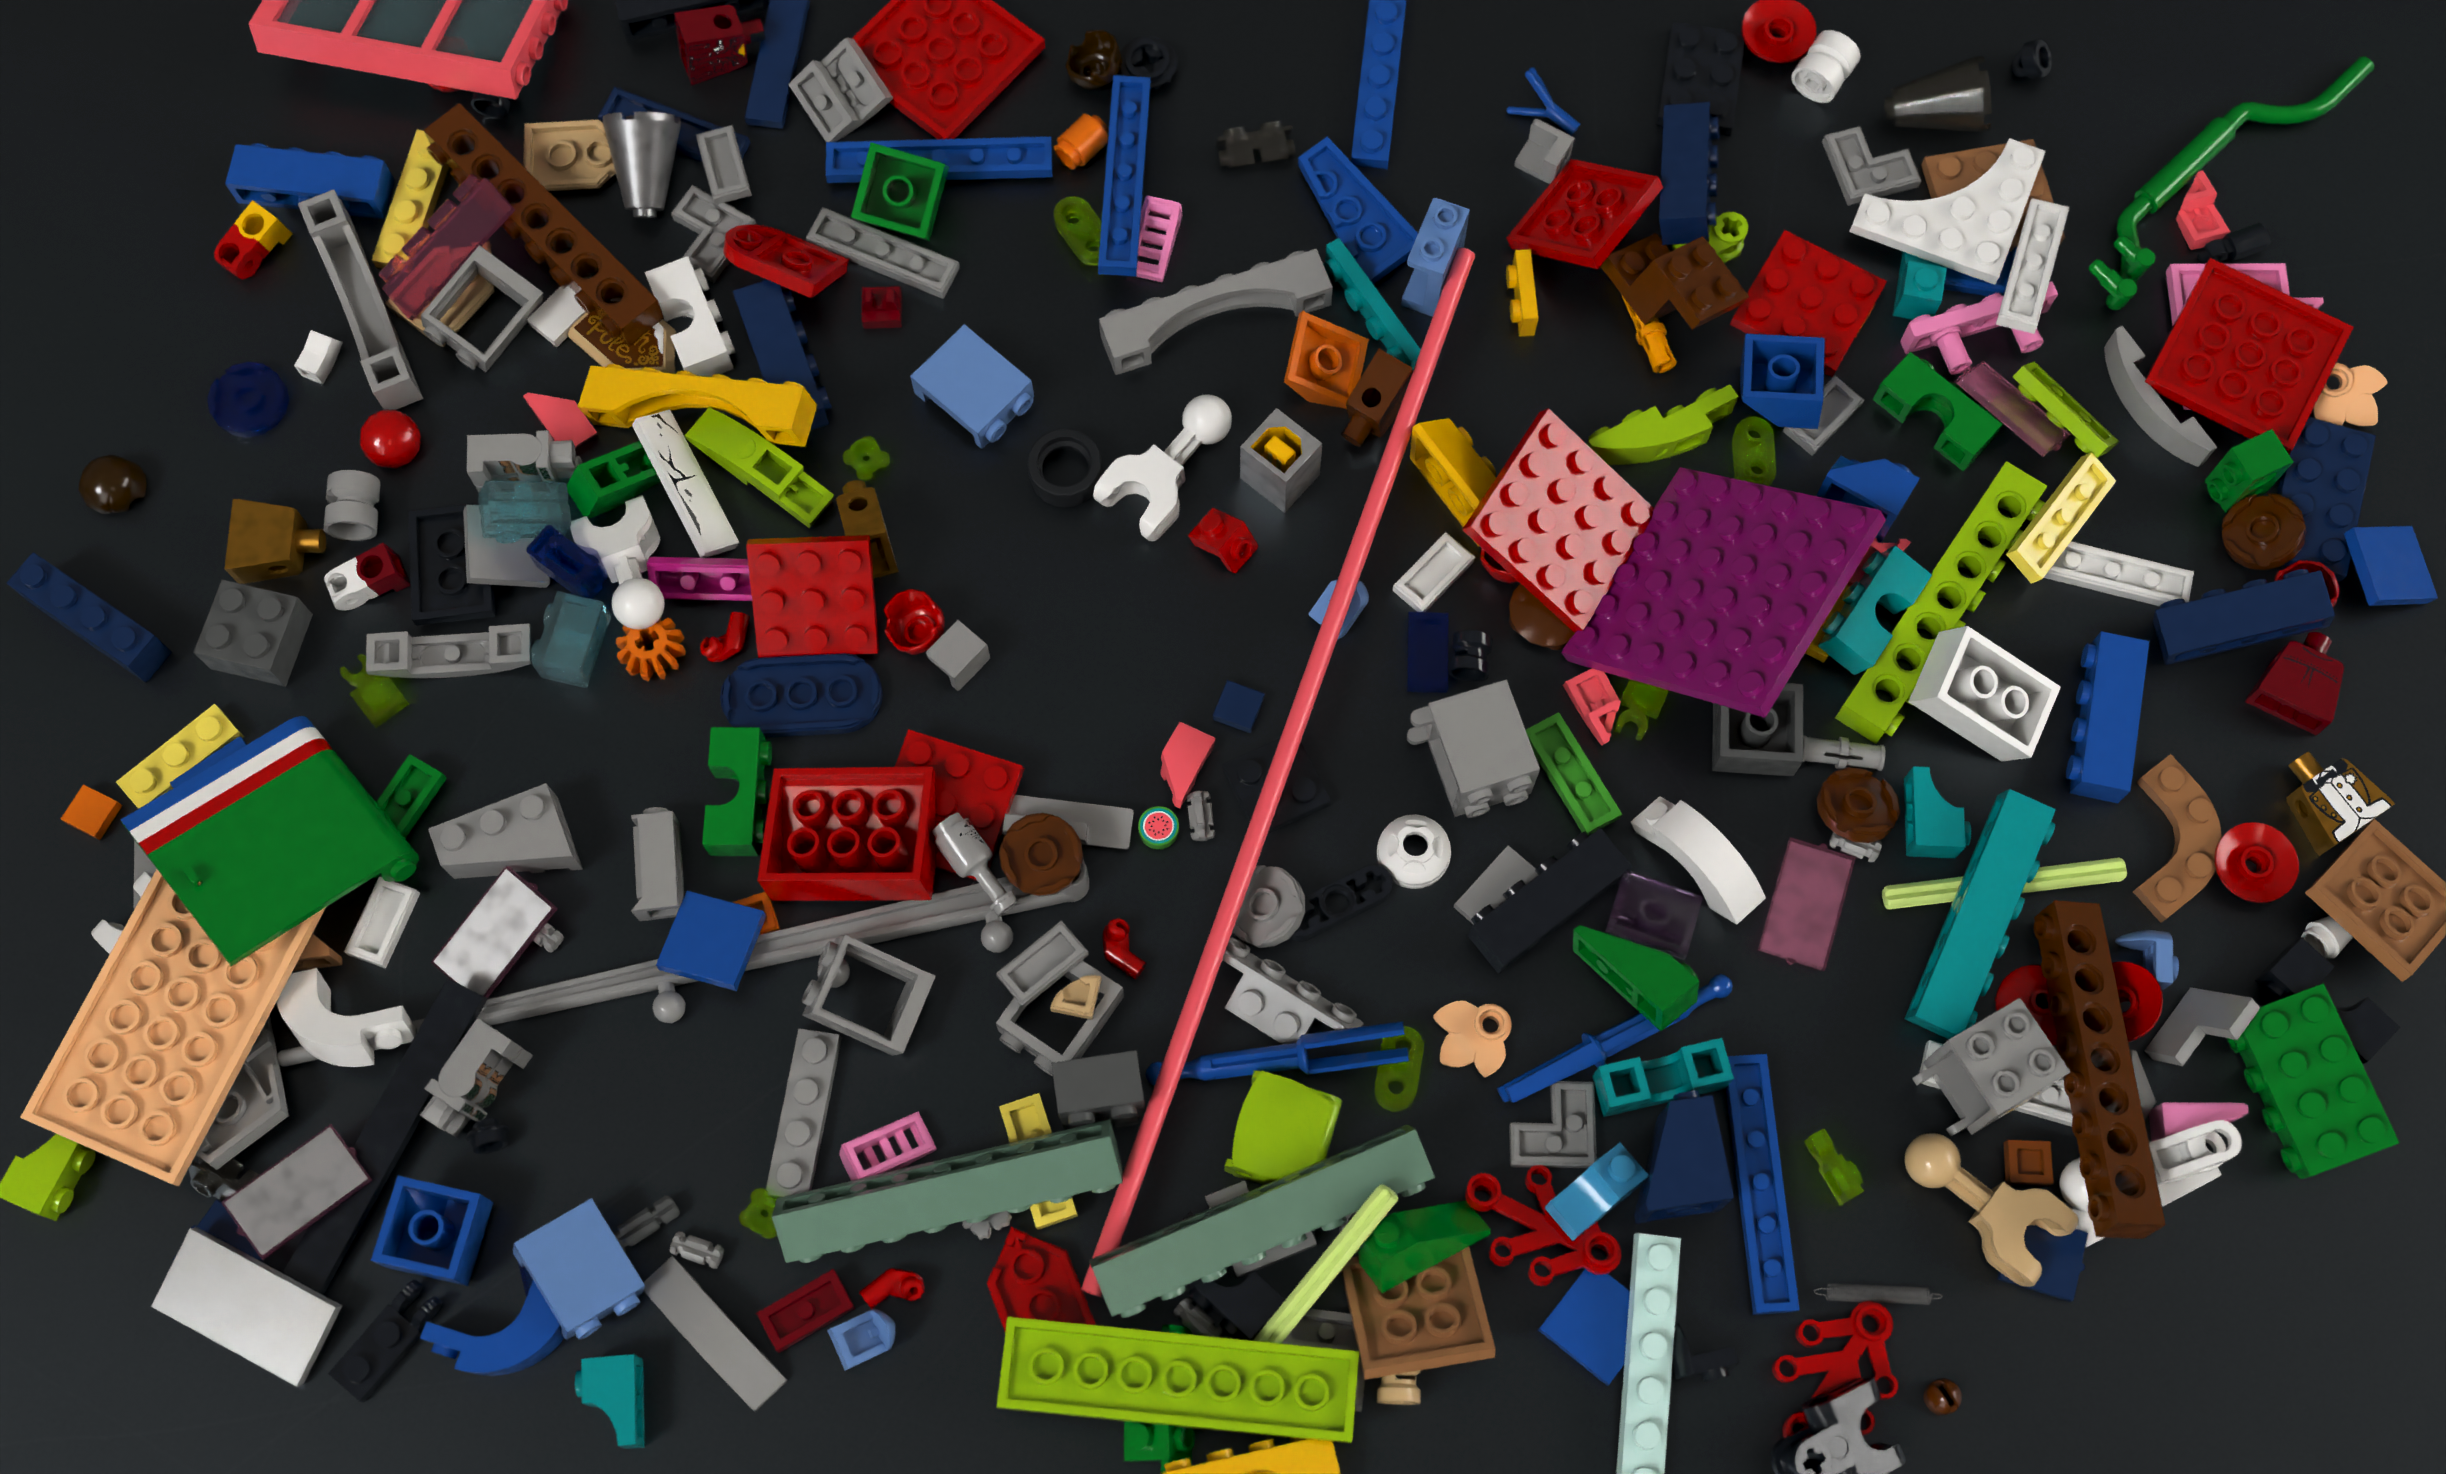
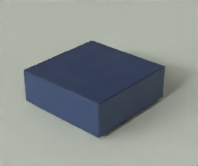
(1238, 706)

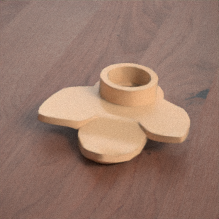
(2353, 398)
(1469, 1040)

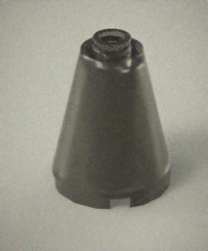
(1944, 99)

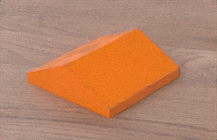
(1325, 361)

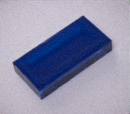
(1427, 652)

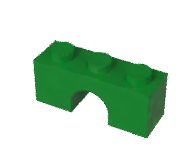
(1918, 387)
(738, 825)

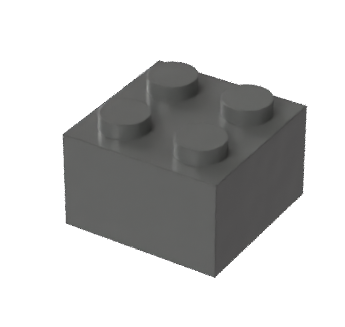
(253, 633)
(1757, 743)
(1099, 1090)

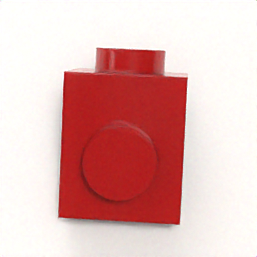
(1225, 538)

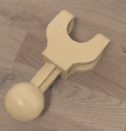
(1999, 1212)

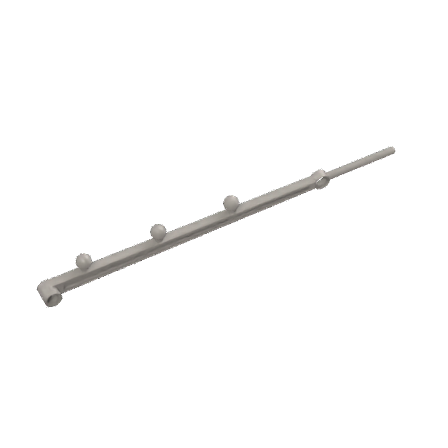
(790, 944)

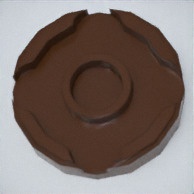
(2263, 531)
(1858, 805)
(1041, 854)

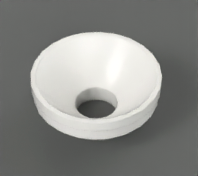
(1412, 870)

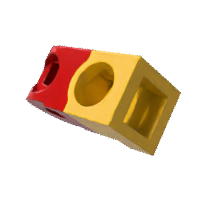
(250, 241)

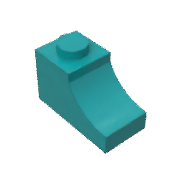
(1918, 287)
(1932, 823)
(617, 1389)

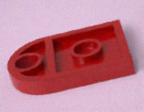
(783, 258)

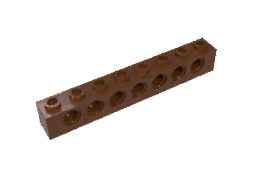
(631, 316)
(2101, 1076)

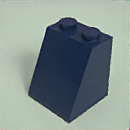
(1685, 1162)

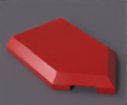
(1036, 1282)

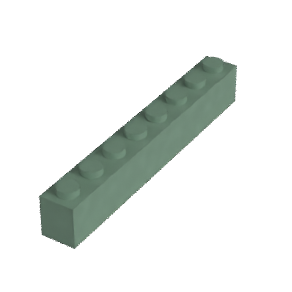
(948, 1192)
(1259, 1221)

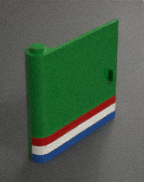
(269, 838)

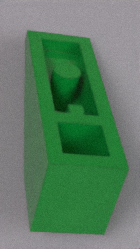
(611, 480)
(1642, 975)
(1417, 1240)

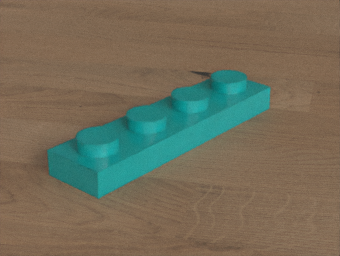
(1364, 296)

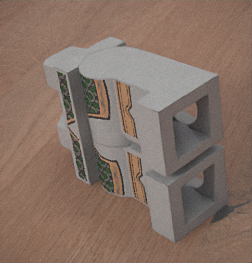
(520, 458)
(471, 1078)

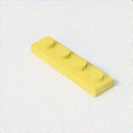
(412, 201)
(2061, 518)

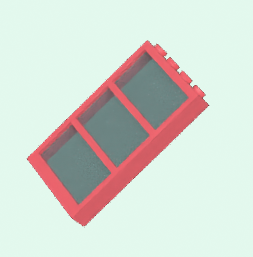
(436, 42)

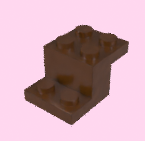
(1684, 279)

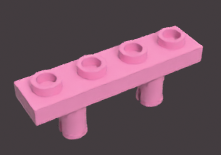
(1961, 321)

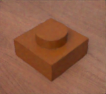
(2028, 1163)

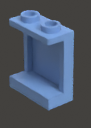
(1433, 254)
(974, 385)
(580, 1270)

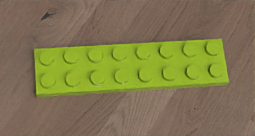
(1178, 1380)

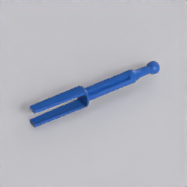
(1595, 1049)
(1293, 1056)

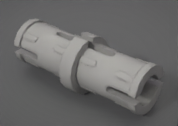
(1843, 753)

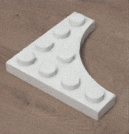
(1962, 229)

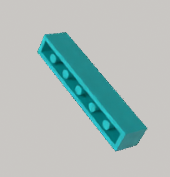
(1981, 914)

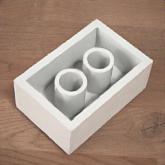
(1984, 694)

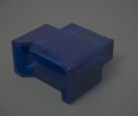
(567, 563)

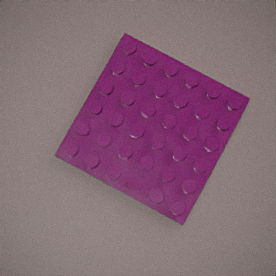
(1725, 589)

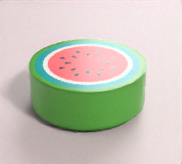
(1158, 827)

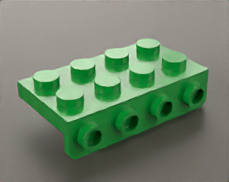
(2312, 1084)

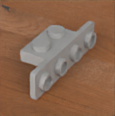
(1092, 822)
(1278, 1002)

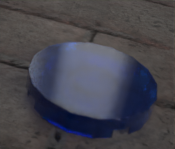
(248, 399)

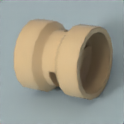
(1399, 1391)

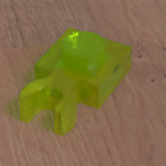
(374, 694)
(1642, 701)
(1839, 1175)

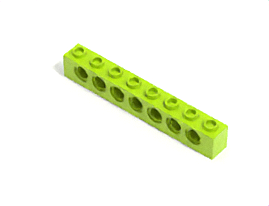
(2009, 491)

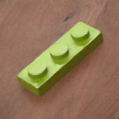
(2064, 410)

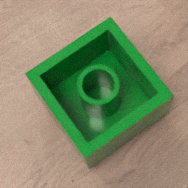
(900, 191)

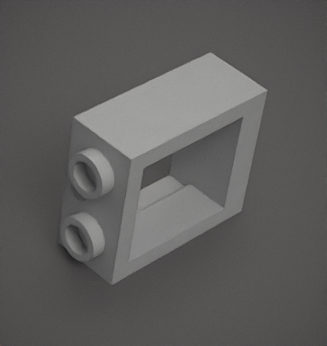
(503, 278)
(905, 1013)
(1017, 1038)

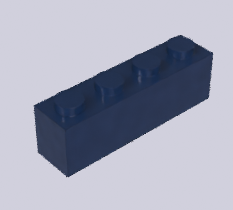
(1686, 173)
(779, 341)
(2243, 616)
(89, 617)

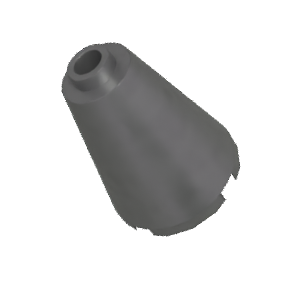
(643, 158)

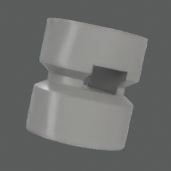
(351, 505)

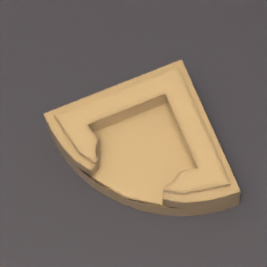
(1078, 997)

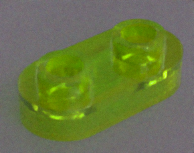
(1080, 234)
(1754, 451)
(1404, 1072)

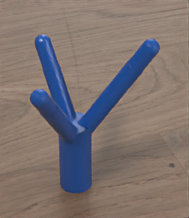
(1552, 111)

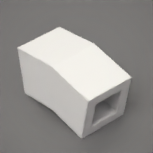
(318, 357)

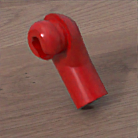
(730, 643)
(1117, 949)
(894, 1283)

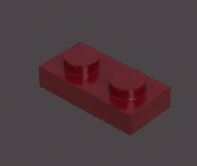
(805, 1310)

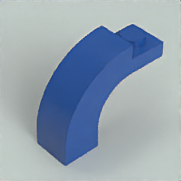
(513, 1349)

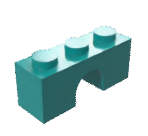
(1854, 633)
(1642, 1084)

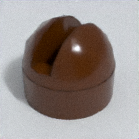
(1937, 1402)

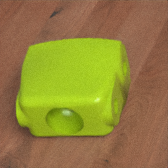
(1281, 1129)

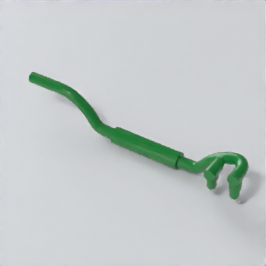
(2193, 158)

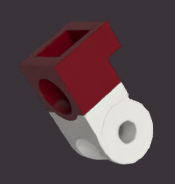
(366, 577)

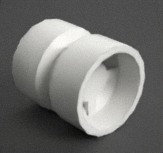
(1826, 66)

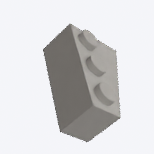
(515, 832)

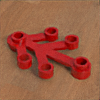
(1545, 1229)
(1843, 1364)

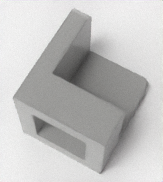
(1545, 151)
(959, 654)

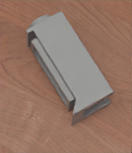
(657, 864)

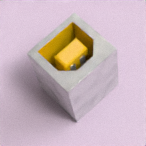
(1280, 460)

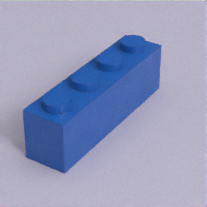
(294, 175)
(2108, 717)

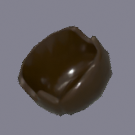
(1094, 60)
(111, 484)

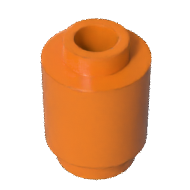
(1081, 141)

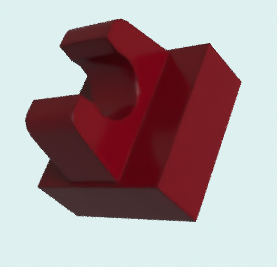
(881, 307)

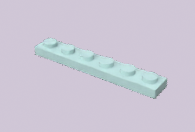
(1648, 1355)

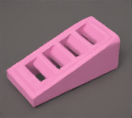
(1163, 216)
(2178, 1116)
(864, 1144)

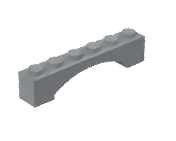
(1290, 284)
(362, 301)

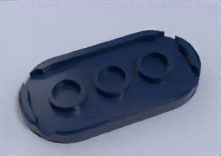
(802, 695)

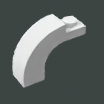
(1705, 853)
(335, 1037)

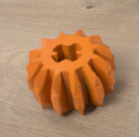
(666, 648)

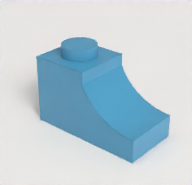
(1596, 1191)

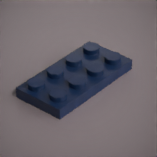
(2328, 488)

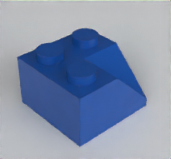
(1784, 378)
(1872, 485)
(432, 1230)

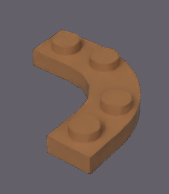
(2195, 835)

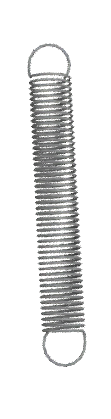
(1912, 1294)

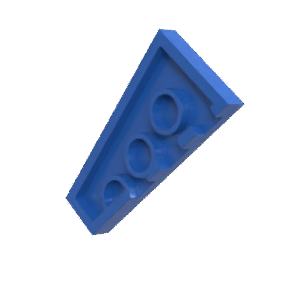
(1357, 211)

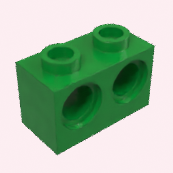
(2248, 470)

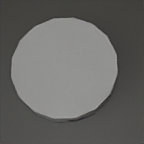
(1270, 908)

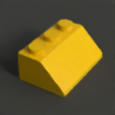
(1451, 466)

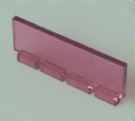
(440, 254)

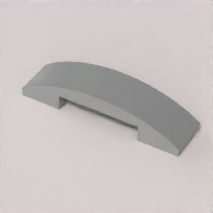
(2146, 407)
(449, 655)
(713, 1334)

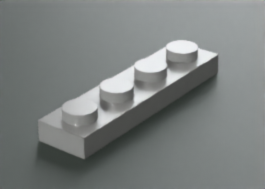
(803, 1113)

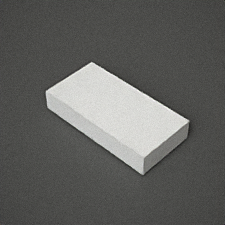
(557, 315)
(1433, 573)
(382, 922)

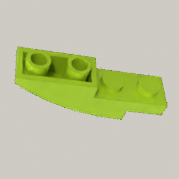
(1651, 437)
(760, 464)

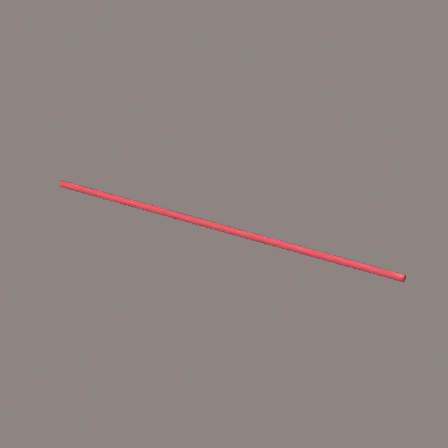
(1280, 768)

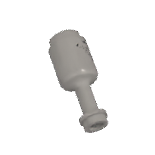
(970, 856)

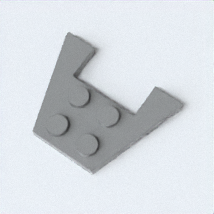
(252, 1105)

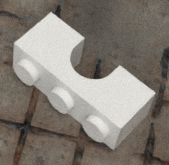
(681, 294)

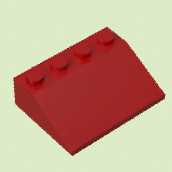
(850, 834)

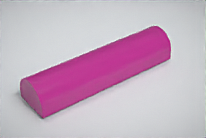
(701, 578)

